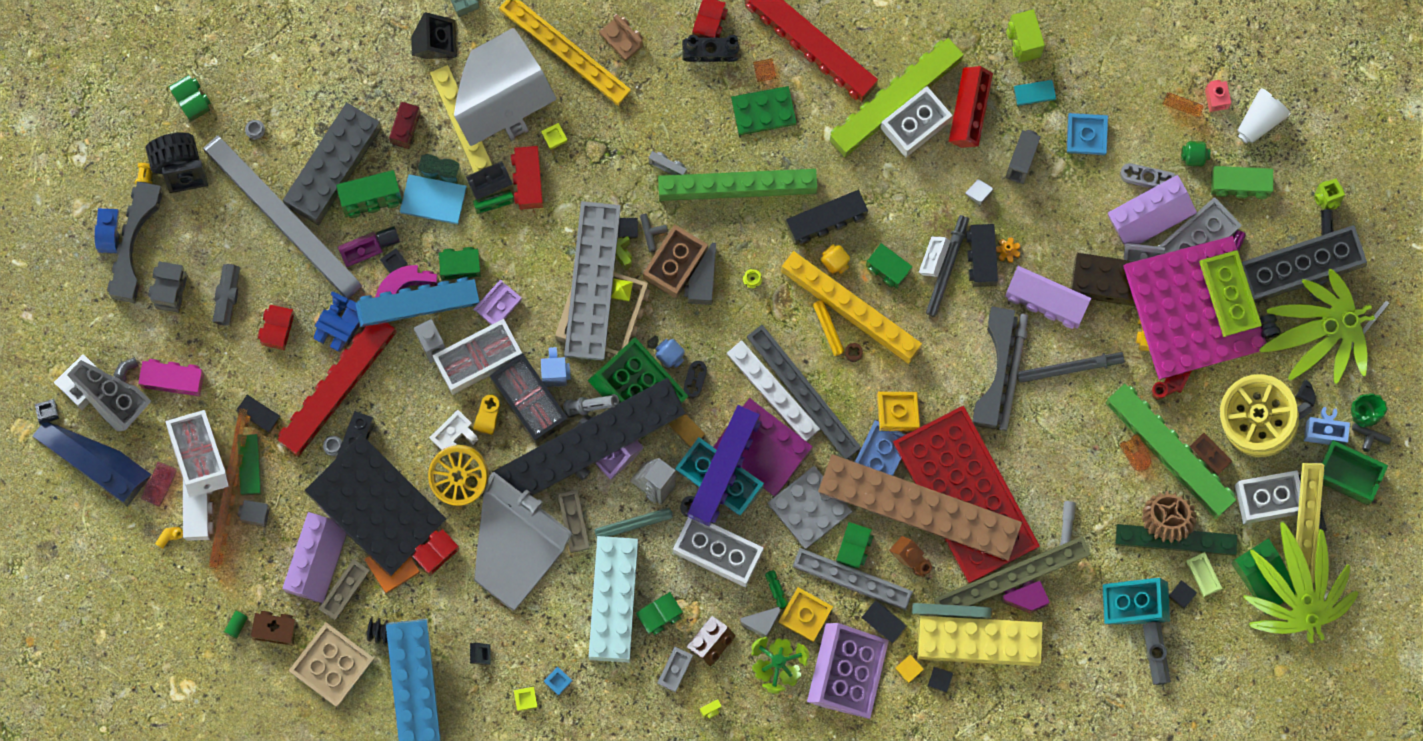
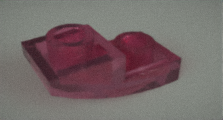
(159, 483)

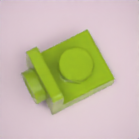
(623, 256)

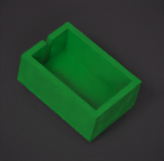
(369, 194)
(1352, 472)

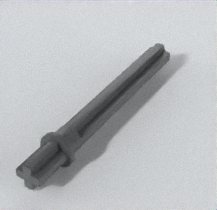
(947, 266)
(1071, 367)

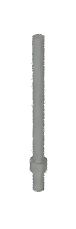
(1020, 335)

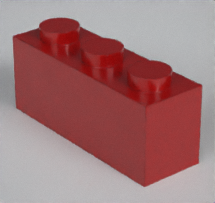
(527, 177)

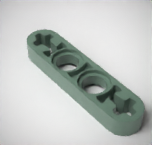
(951, 611)

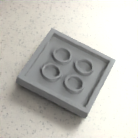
(806, 511)

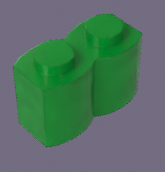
(190, 98)
(854, 545)
(660, 613)

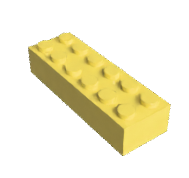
(979, 641)

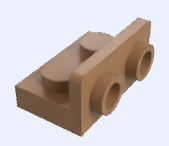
(622, 37)

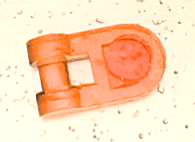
(1139, 460)

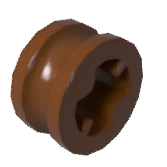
(853, 346)

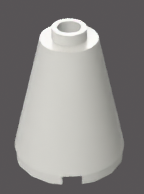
(1262, 117)

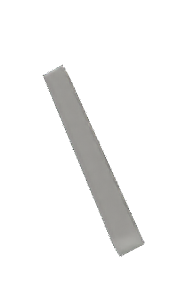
(282, 217)

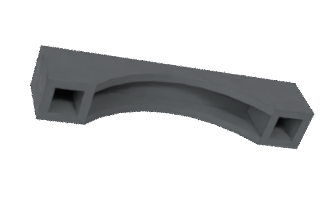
(145, 203)
(999, 327)

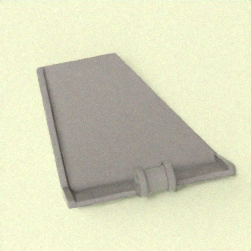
(500, 89)
(515, 542)

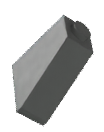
(1023, 156)

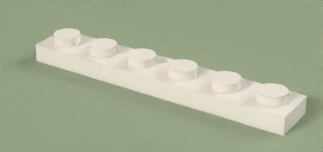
(773, 391)

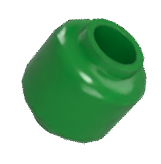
(1195, 153)

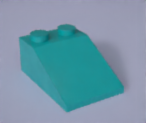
(1136, 602)

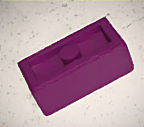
(360, 249)

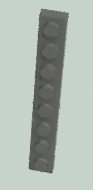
(803, 392)

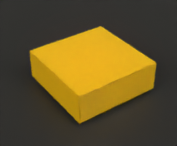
(909, 668)

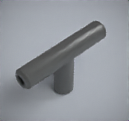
(650, 232)
(1370, 436)

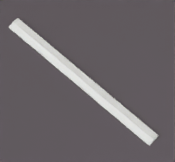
(1381, 309)

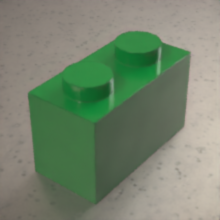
(459, 263)
(888, 266)

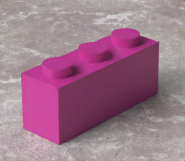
(171, 377)

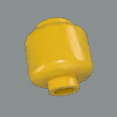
(835, 259)

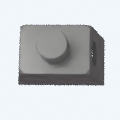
(429, 339)

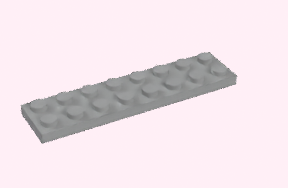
(592, 281)

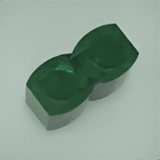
(444, 169)

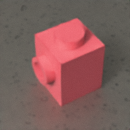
(1217, 95)

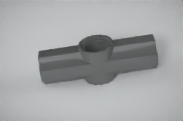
(226, 294)
(1158, 666)

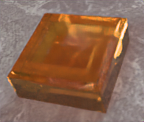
(764, 70)

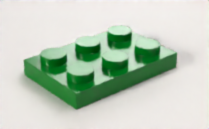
(763, 110)

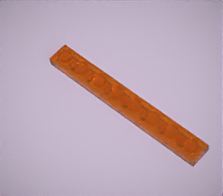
(228, 498)

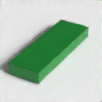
(250, 469)

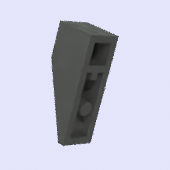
(701, 282)

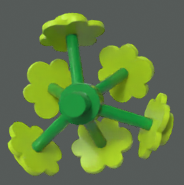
(781, 651)

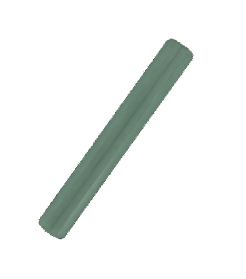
(634, 523)

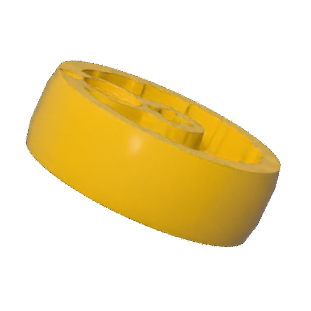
(462, 482)

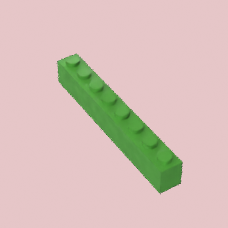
(737, 184)
(1171, 451)

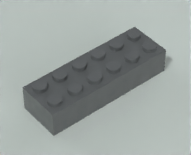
(332, 163)
(1309, 260)

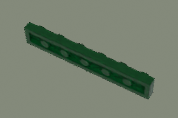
(1195, 542)

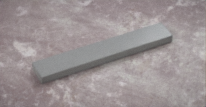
(852, 579)

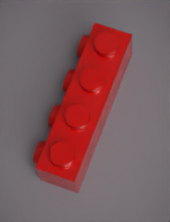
(970, 107)

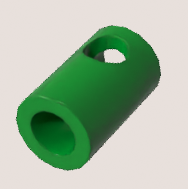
(236, 624)

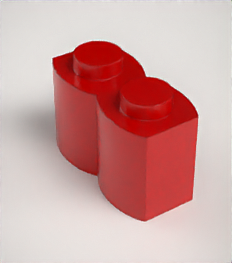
(709, 19)
(276, 327)
(435, 551)

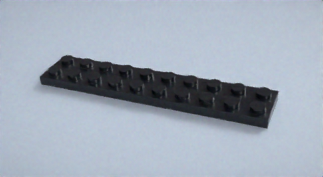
(594, 439)

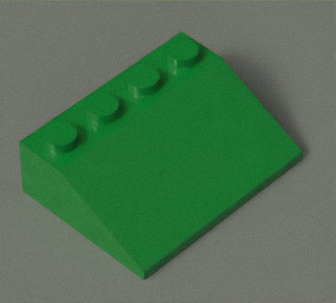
(631, 373)

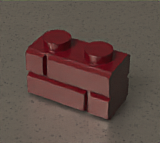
(404, 125)

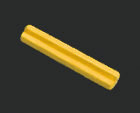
(828, 328)

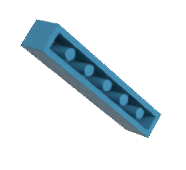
(417, 302)

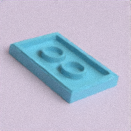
(433, 199)

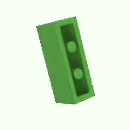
(1242, 182)

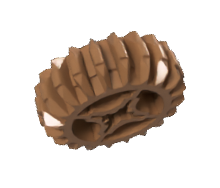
(1171, 525)

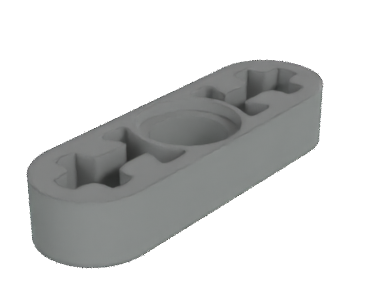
(1141, 182)

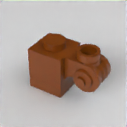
(911, 555)

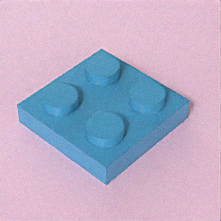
(1087, 134)

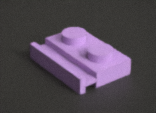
(498, 303)

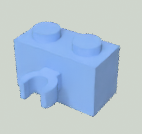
(555, 370)
(1326, 429)

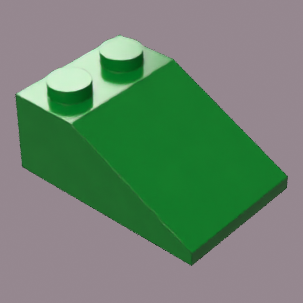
(1254, 578)

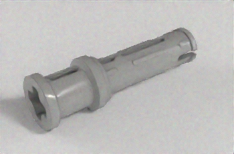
(585, 405)

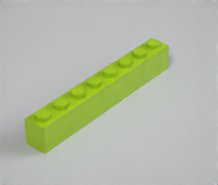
(868, 120)

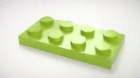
(1230, 293)

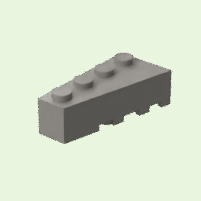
(655, 479)

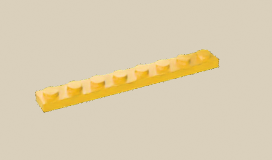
(565, 50)

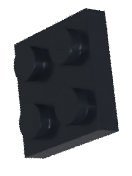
(185, 176)

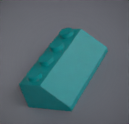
(695, 465)

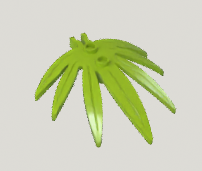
(1336, 322)
(1307, 605)

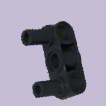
(725, 49)

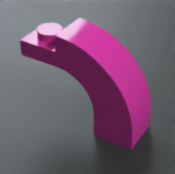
(406, 277)

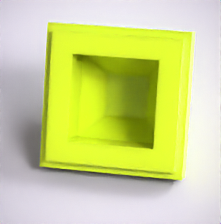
(621, 289)

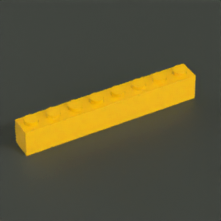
(851, 307)

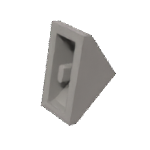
(761, 622)

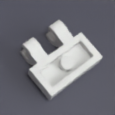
(452, 430)

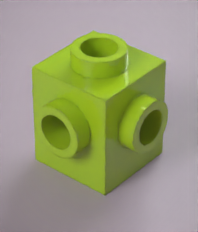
(1329, 194)

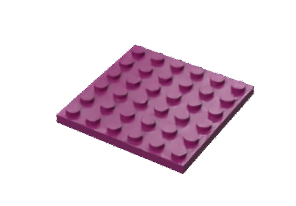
(1180, 312)

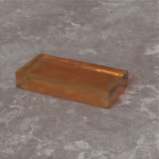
(1183, 104)

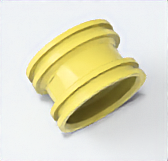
(1276, 438)

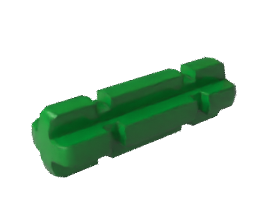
(776, 589)

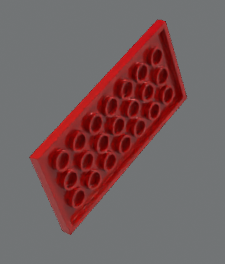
(955, 462)

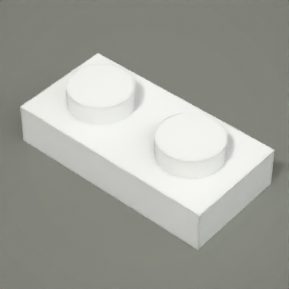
(934, 256)

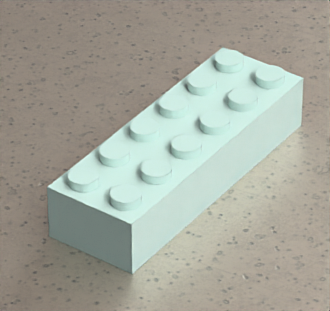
(613, 599)

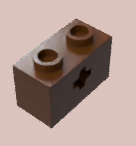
(262, 632)

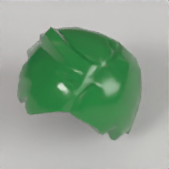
(1368, 409)

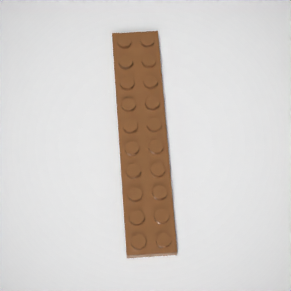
(920, 507)

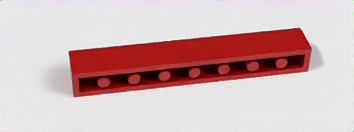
(815, 46)
(336, 387)

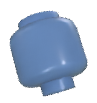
(670, 353)

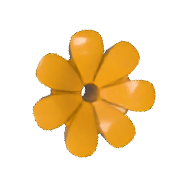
(1008, 253)

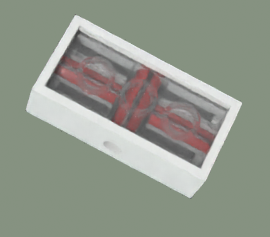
(477, 356)
(197, 453)

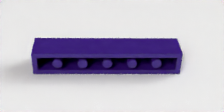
(723, 466)

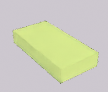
(1204, 574)

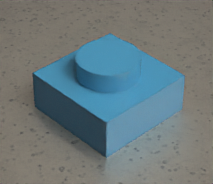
(558, 681)

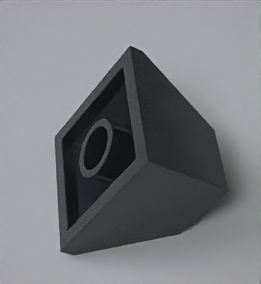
(434, 37)

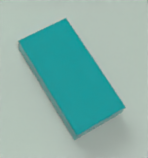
(1034, 92)

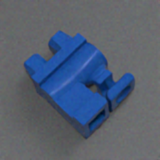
(339, 328)

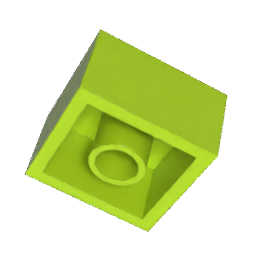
(1025, 36)

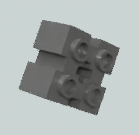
(168, 286)

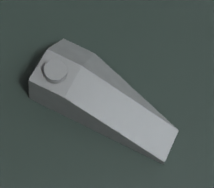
(109, 395)

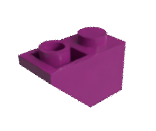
(1028, 599)

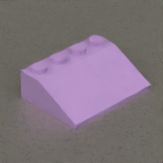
(847, 670)

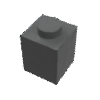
(254, 513)

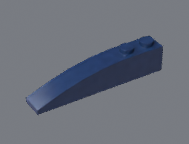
(97, 461)

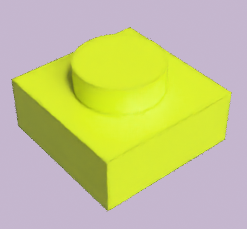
(554, 136)
(525, 699)
(711, 709)

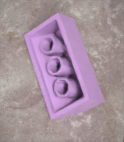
(1152, 212)
(1047, 297)
(315, 558)

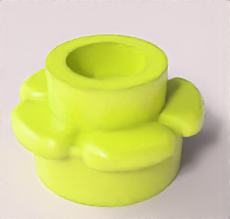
(757, 278)

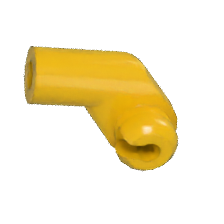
(169, 534)

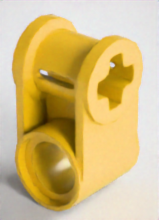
(487, 418)

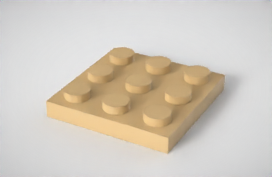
(331, 665)

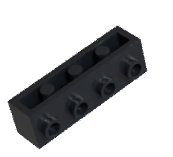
(827, 217)

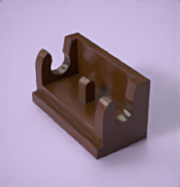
(1211, 453)

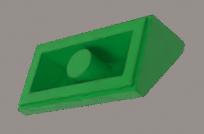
(493, 201)

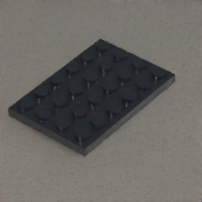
(375, 505)

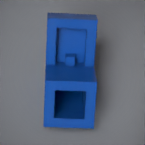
(106, 231)

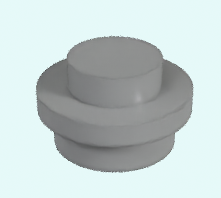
(255, 129)
(332, 445)

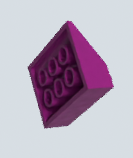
(774, 451)

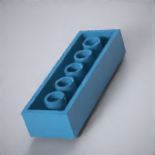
(413, 680)

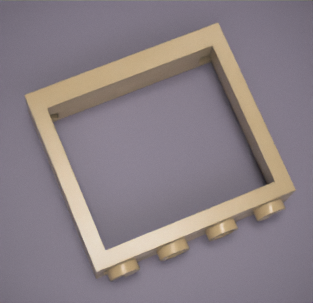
(632, 328)

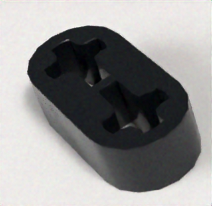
(699, 381)

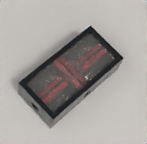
(529, 399)

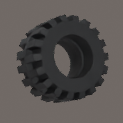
(171, 149)

